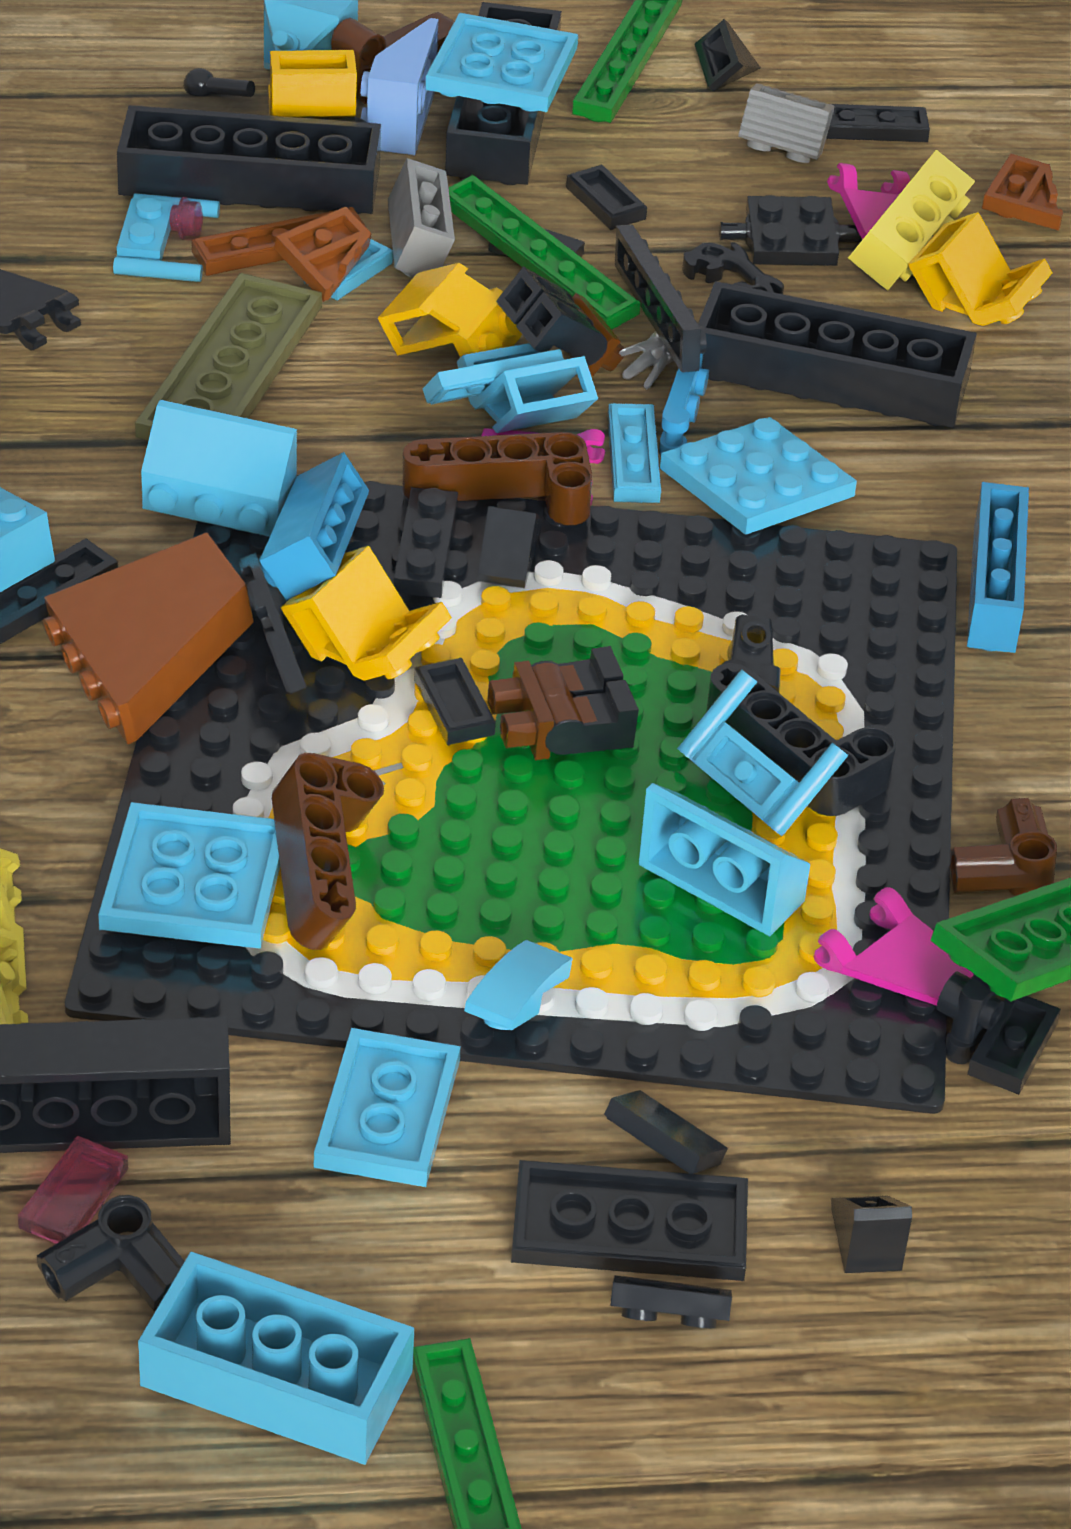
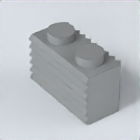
(785, 123)

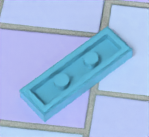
(475, 379)
(634, 453)

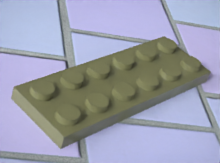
(238, 349)

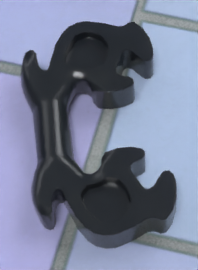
(713, 259)

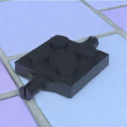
(791, 231)

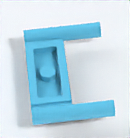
(146, 236)
(747, 770)

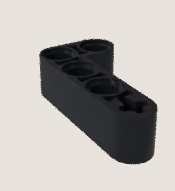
(798, 743)

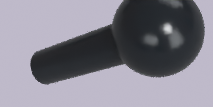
(203, 83)

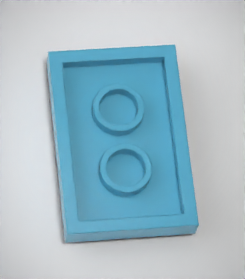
(387, 1107)

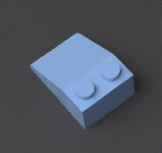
(398, 89)

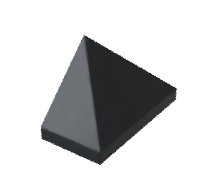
(724, 56)

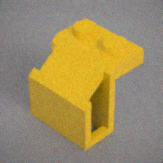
(312, 84)
(969, 274)
(451, 311)
(363, 620)

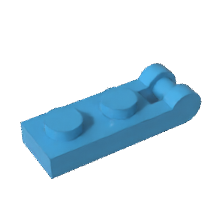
(682, 406)

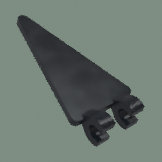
(25, 303)

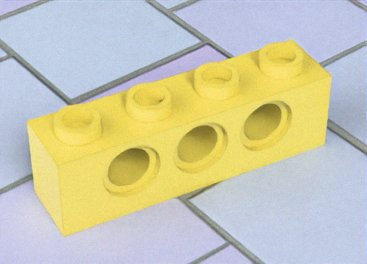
(912, 219)

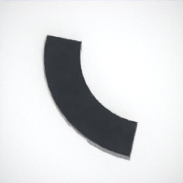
(272, 624)

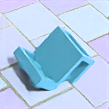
(525, 394)

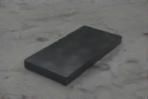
(631, 1220)

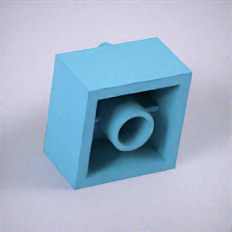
(303, 24)

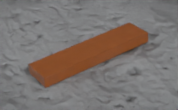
(246, 246)

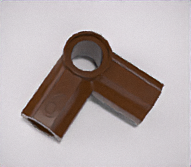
(1019, 864)

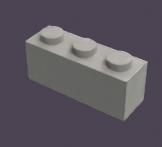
(420, 218)

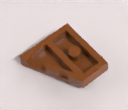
(1024, 192)
(324, 249)

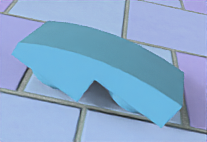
(515, 985)

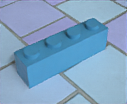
(314, 527)
(998, 567)

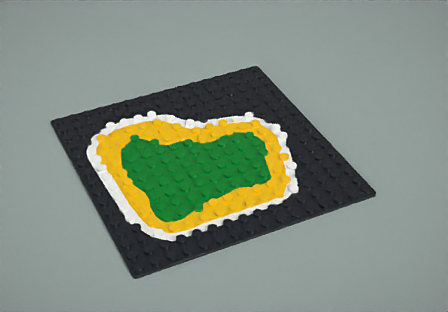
(508, 848)

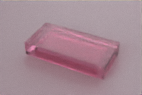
(73, 1190)

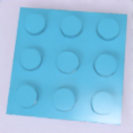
(502, 62)
(757, 475)
(192, 876)

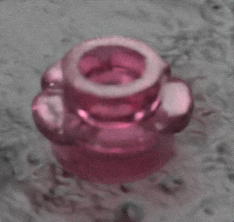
(186, 218)

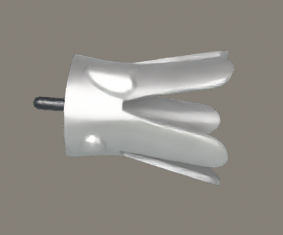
(653, 354)

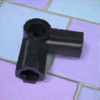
(99, 1251)

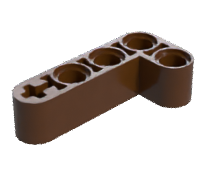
(368, 43)
(505, 468)
(312, 813)

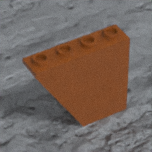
(149, 629)

